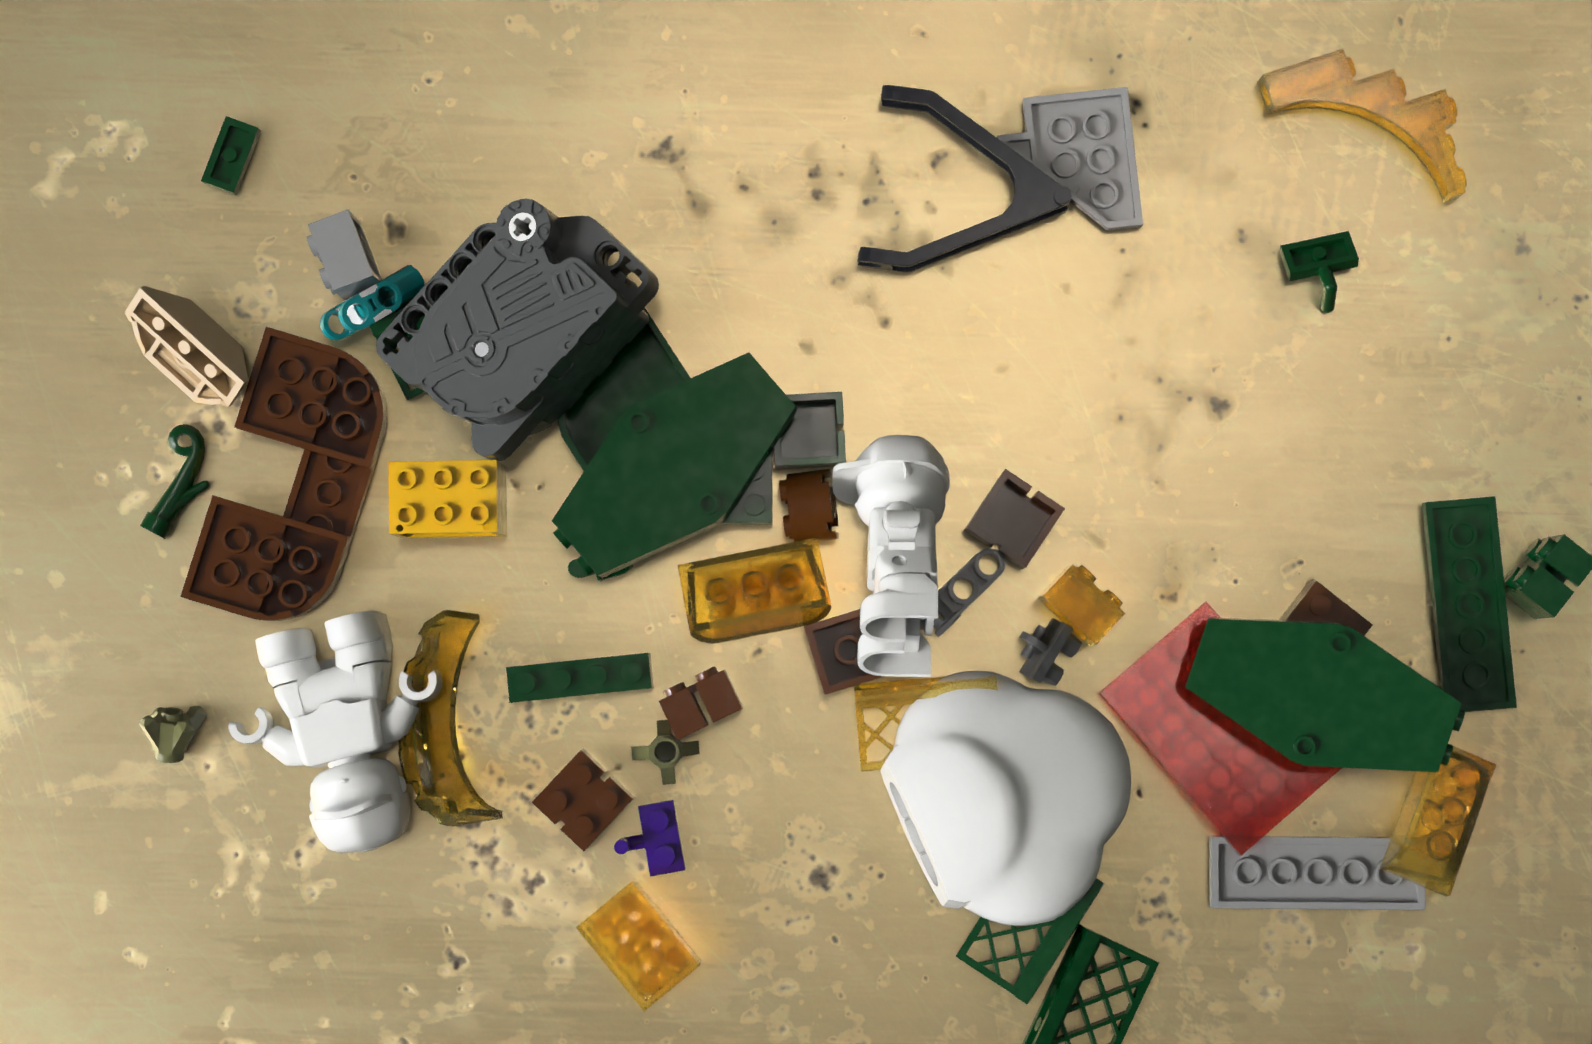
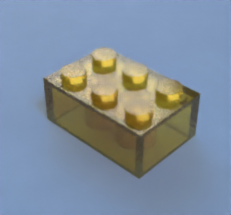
(639, 944)

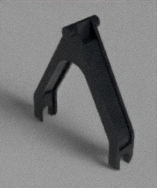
(1034, 198)

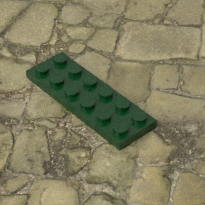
(1469, 602)

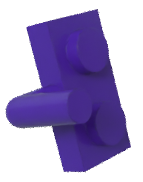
(659, 838)

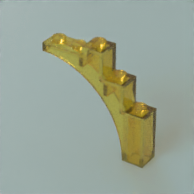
(1418, 123)

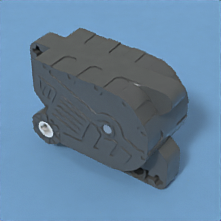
(520, 323)

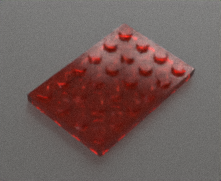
(1215, 761)

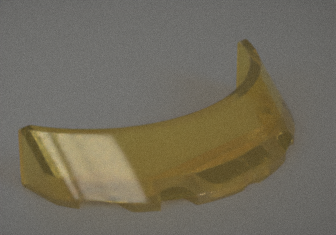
(430, 749)

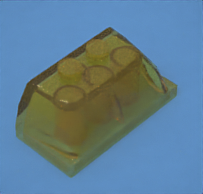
(755, 591)
(1438, 822)

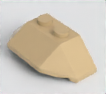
(188, 346)

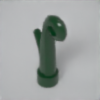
(180, 490)

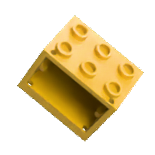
(447, 498)

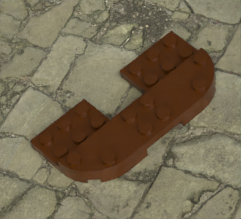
(291, 562)

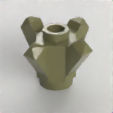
(172, 731)
(665, 751)

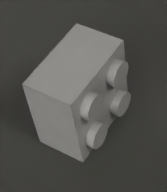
(344, 254)

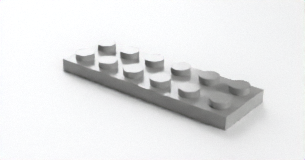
(1308, 875)

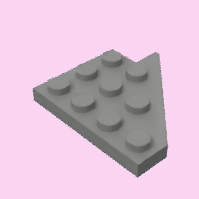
(1088, 148)

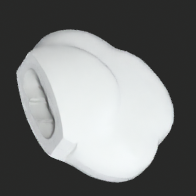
(1008, 796)

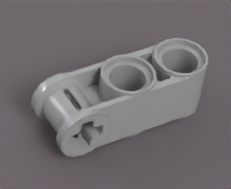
(949, 604)

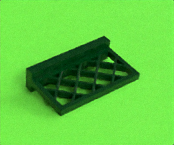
(1042, 958)
(1068, 981)

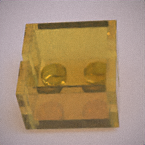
(1082, 604)

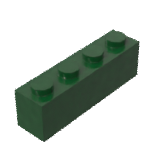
(579, 677)

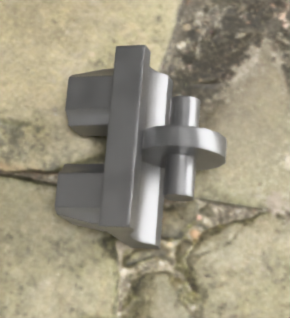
(1044, 648)

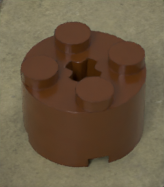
(810, 506)

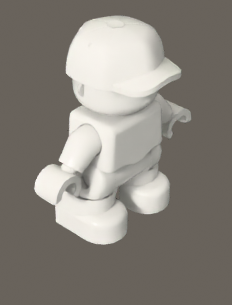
(900, 497)
(339, 722)

